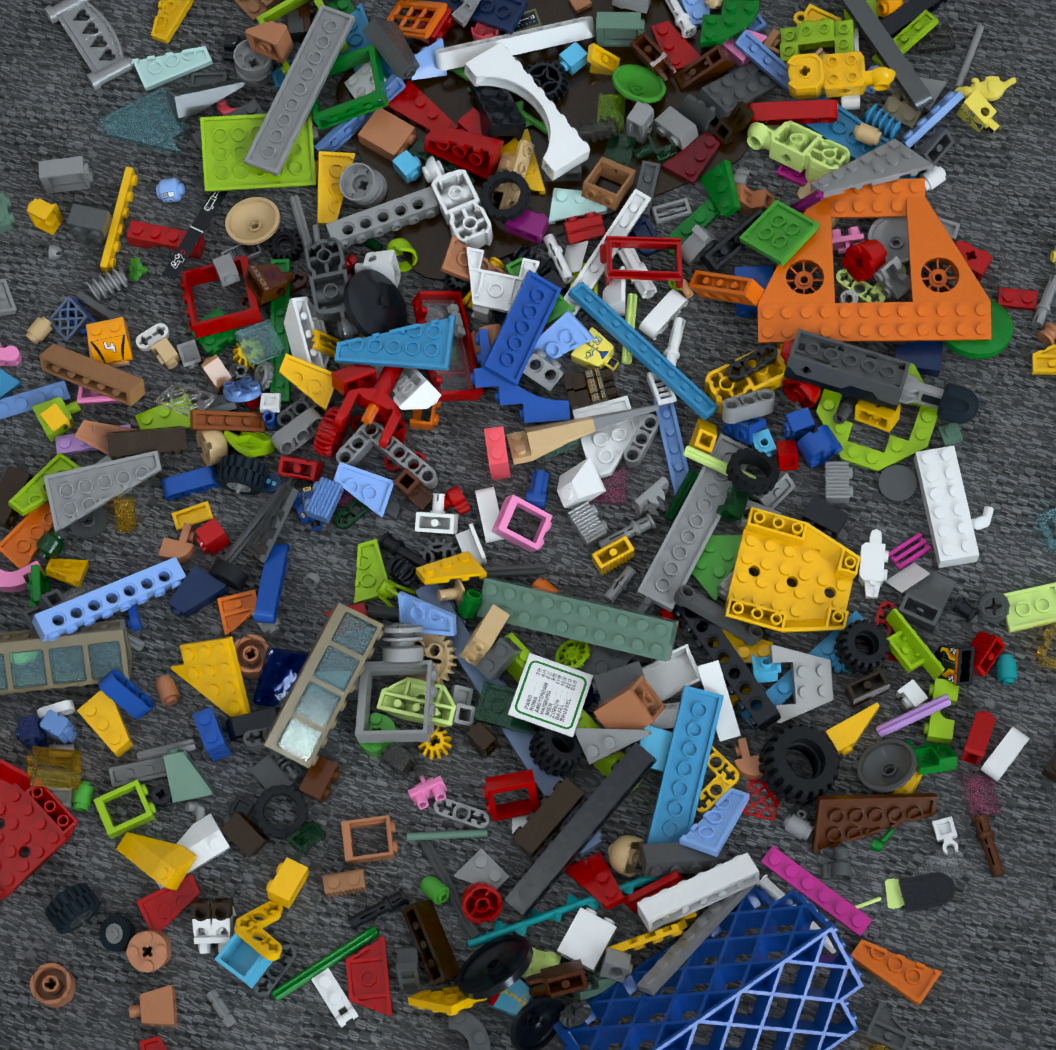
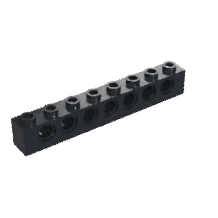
(768, 713)

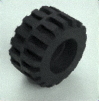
(871, 636)
(555, 751)

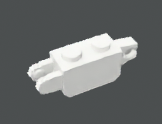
(872, 565)

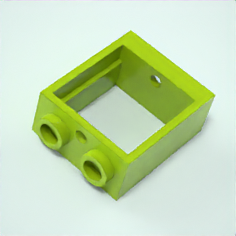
(115, 831)

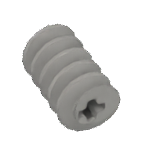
(108, 283)

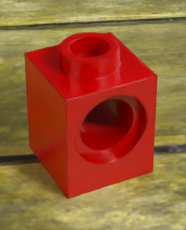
(787, 455)

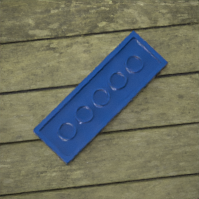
(521, 328)

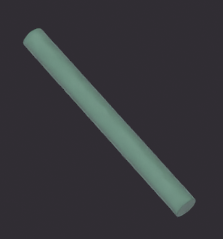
(446, 834)

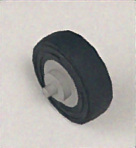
(116, 933)

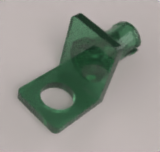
(650, 148)

